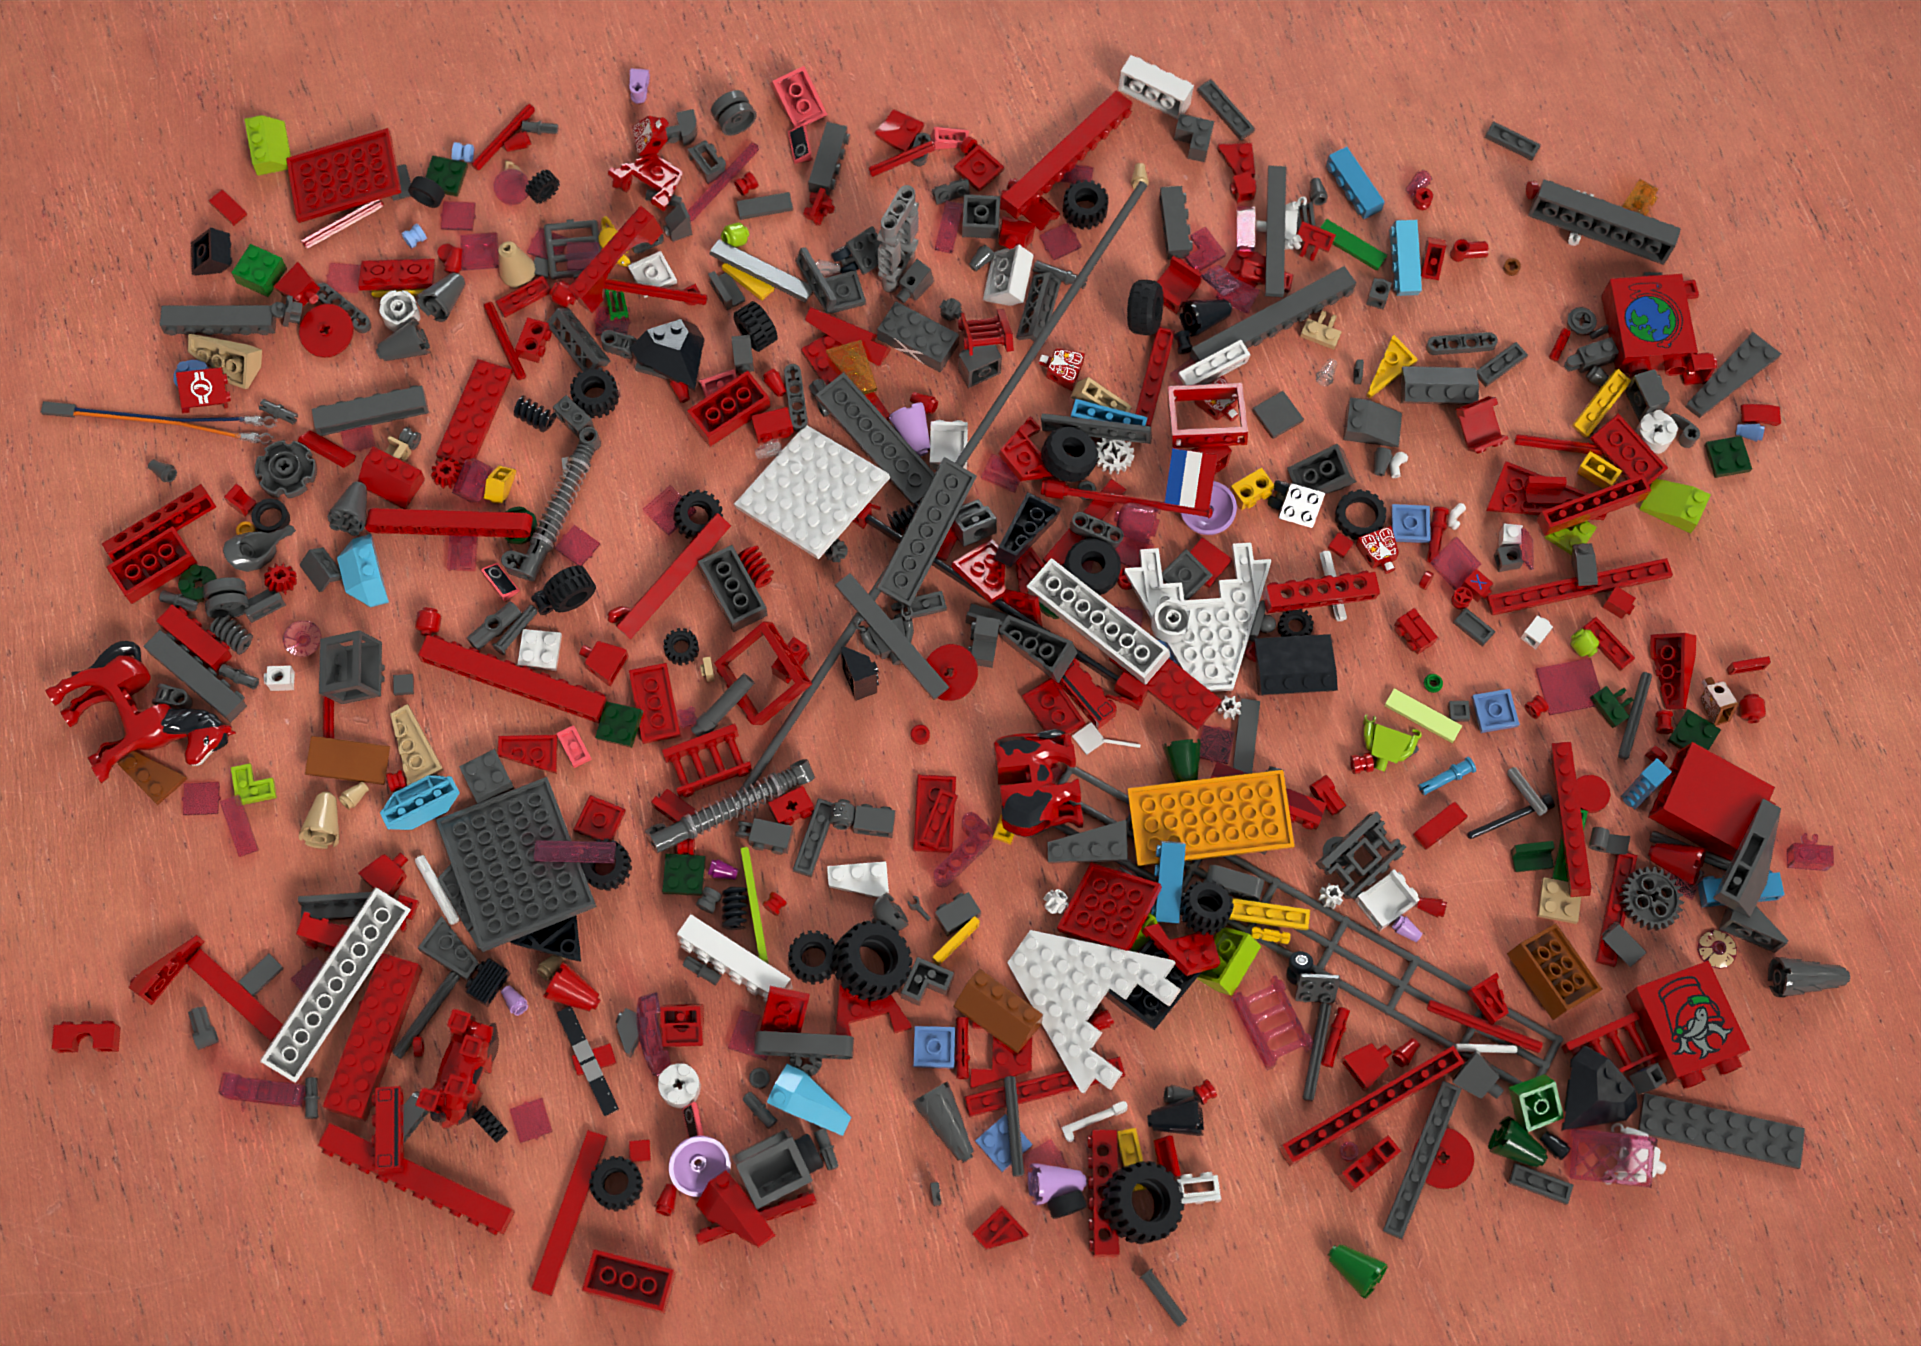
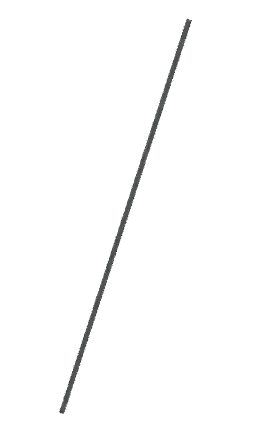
(961, 460)

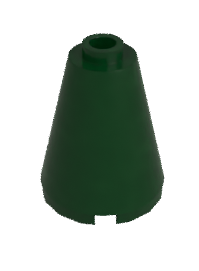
(1183, 759)
(1516, 1144)

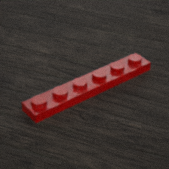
(784, 1207)

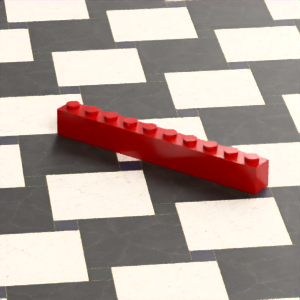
(1066, 155)
(513, 679)
(1371, 1105)
(419, 1181)

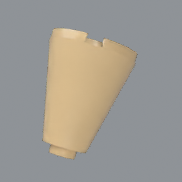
(515, 265)
(321, 823)

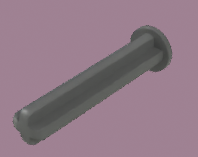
(515, 629)
(1164, 1297)

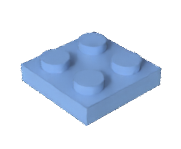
(1411, 523)
(1495, 710)
(934, 1047)
(996, 1143)

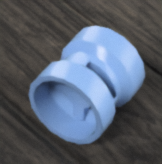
(463, 152)
(414, 235)

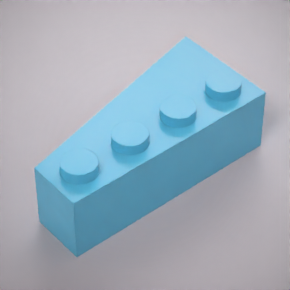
(1405, 257)

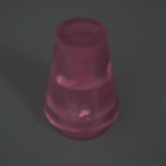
(1420, 180)

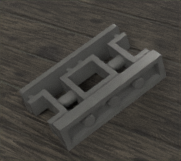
(1351, 844)

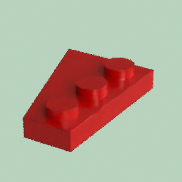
(531, 750)

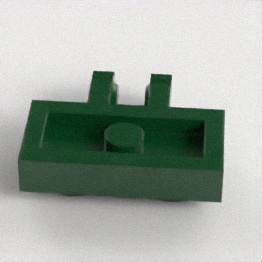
(1610, 707)

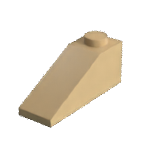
(1092, 392)

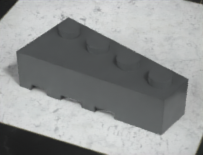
(1040, 647)
(1095, 845)

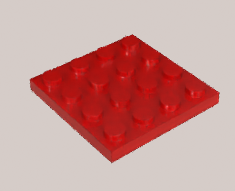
(1109, 907)

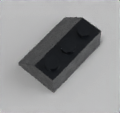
(859, 672)

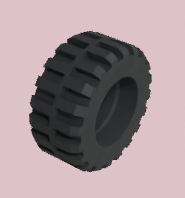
(887, 945)
(1165, 1196)

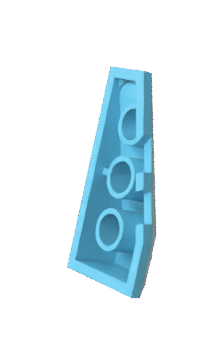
(802, 1097)

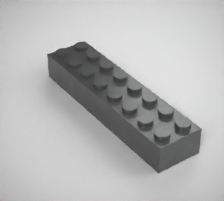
(1604, 222)

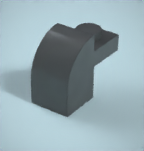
(685, 130)

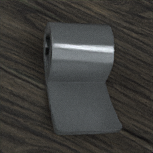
(1690, 431)
(1603, 841)

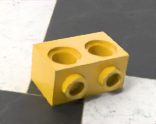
(1249, 486)

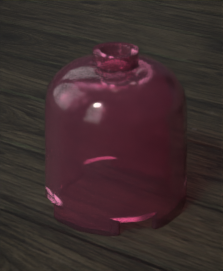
(1138, 521)

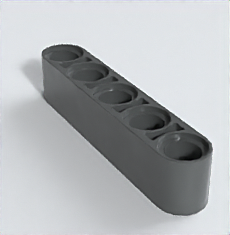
(803, 1045)

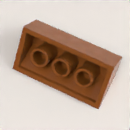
(998, 1010)

